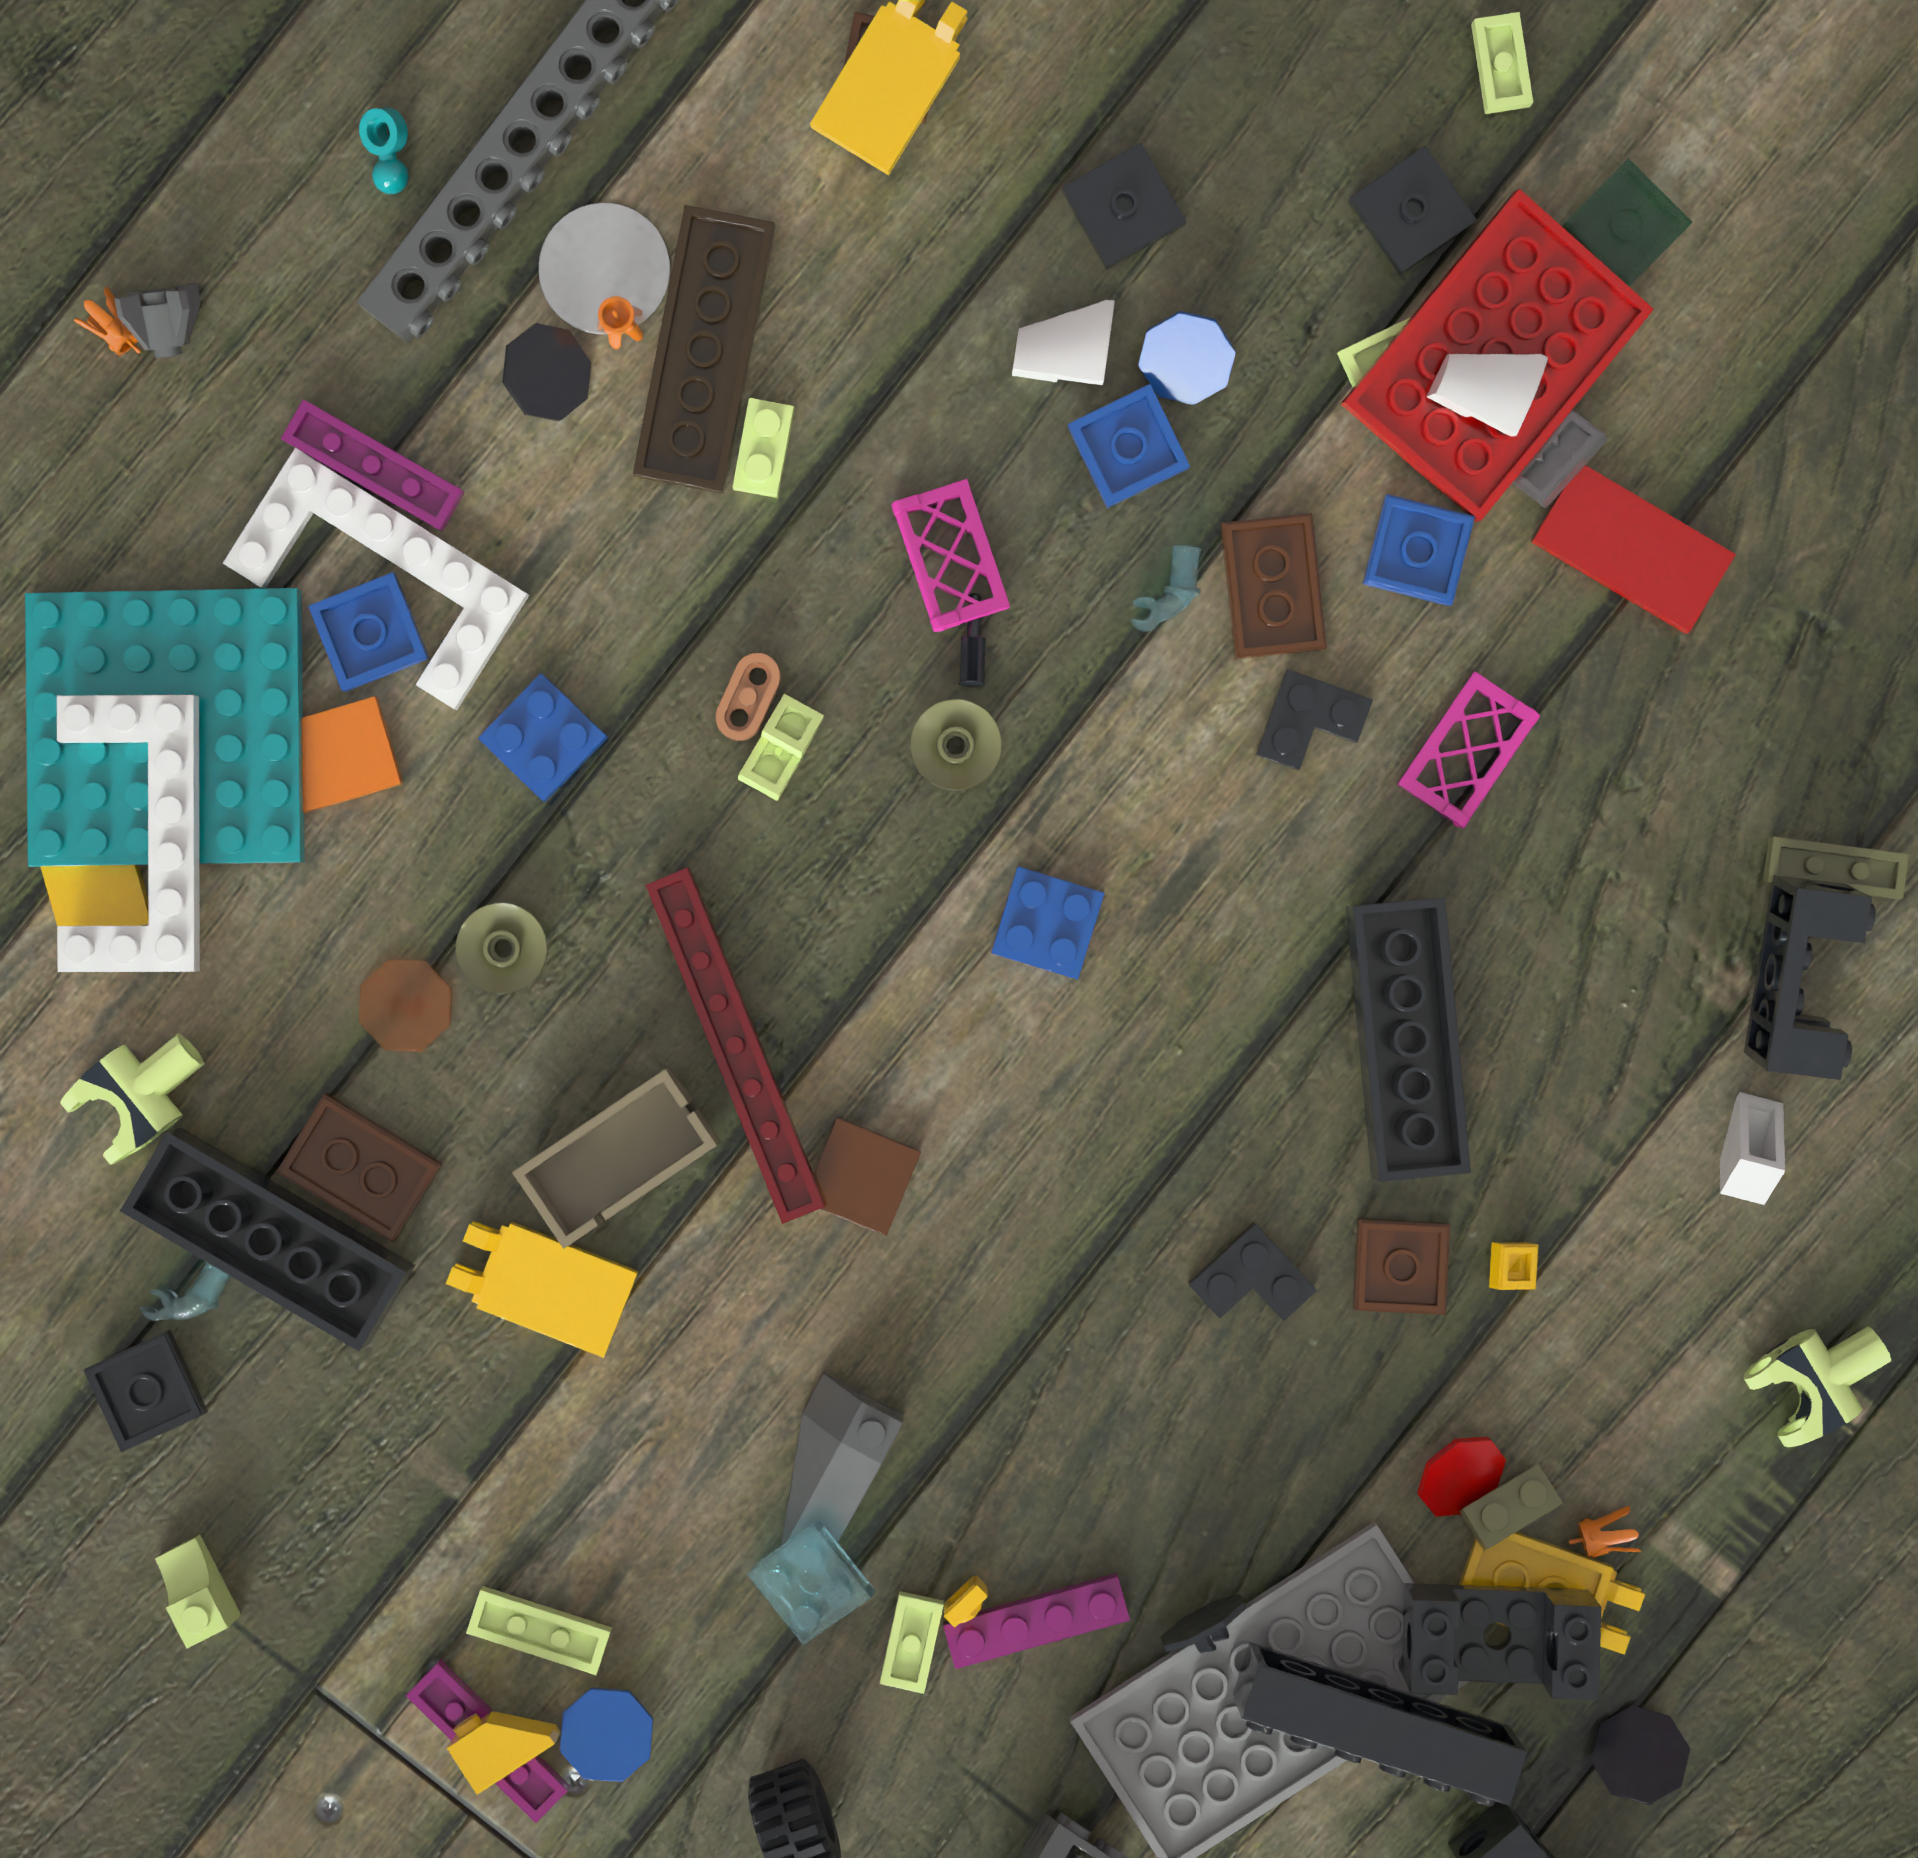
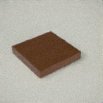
(864, 1175)
(1401, 1266)

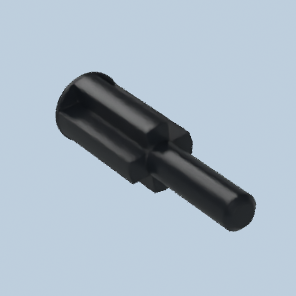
(972, 653)

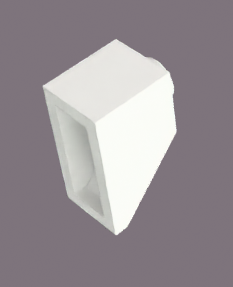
(1753, 1149)

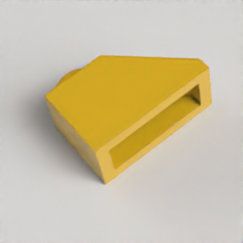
(498, 1745)

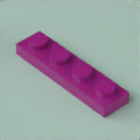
(372, 465)
(1037, 1621)
(449, 1701)

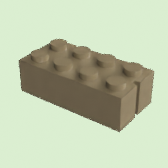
(616, 1157)

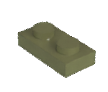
(1511, 1507)

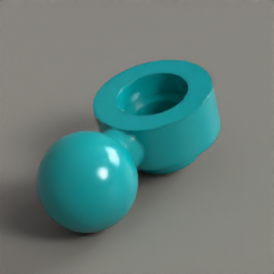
(389, 173)

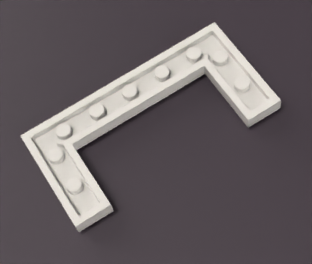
(312, 488)
(172, 736)

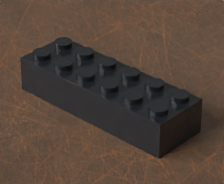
(1408, 1039)
(267, 1238)
(1378, 1725)

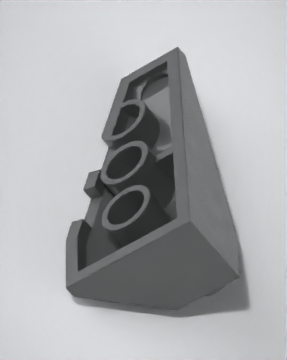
(837, 1455)

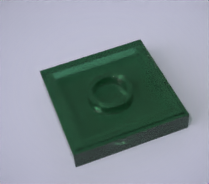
(1627, 222)

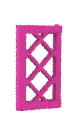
(973, 526)
(1431, 749)

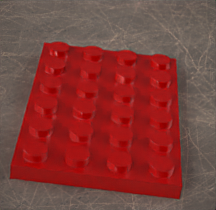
(1510, 292)

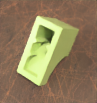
(196, 1592)

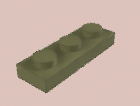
(1867, 870)

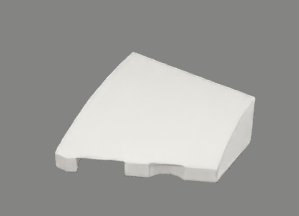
(1066, 346)
(1489, 387)

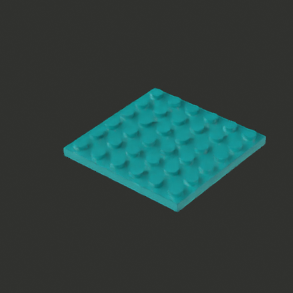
(220, 644)

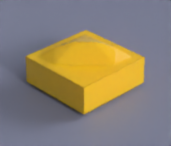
(1513, 1265)
(965, 1601)

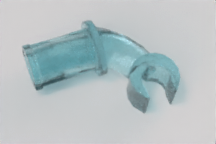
(1179, 591)
(197, 1299)

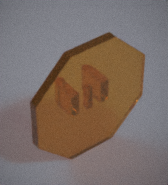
(405, 1005)

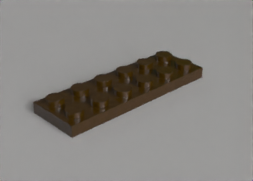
(704, 349)

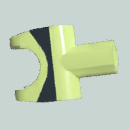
(137, 1092)
(1820, 1378)

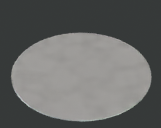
(602, 255)

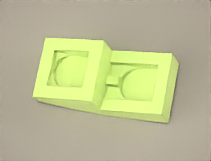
(780, 747)

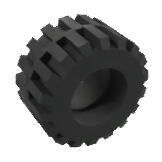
(792, 1813)

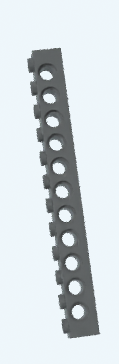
(496, 153)

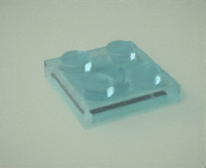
(811, 1582)

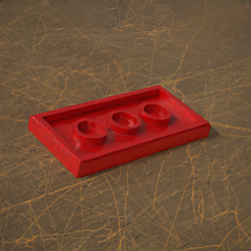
(1633, 548)

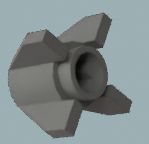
(160, 317)

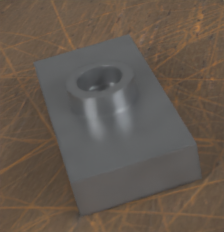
(1560, 459)

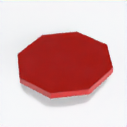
(1460, 1475)

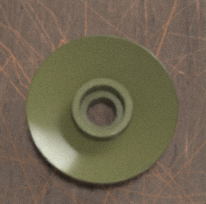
(959, 720)
(478, 952)

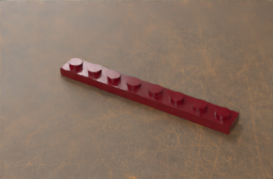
(736, 1045)

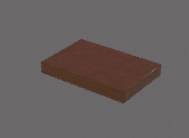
(1273, 586)
(359, 1167)

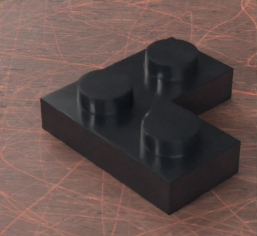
(1305, 706)
(1249, 1264)

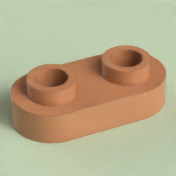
(748, 697)

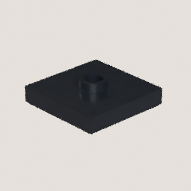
(1123, 206)
(1412, 210)
(145, 1390)

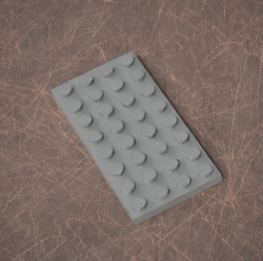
(1174, 1729)

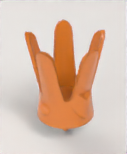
(616, 318)
(107, 327)
(1596, 1541)

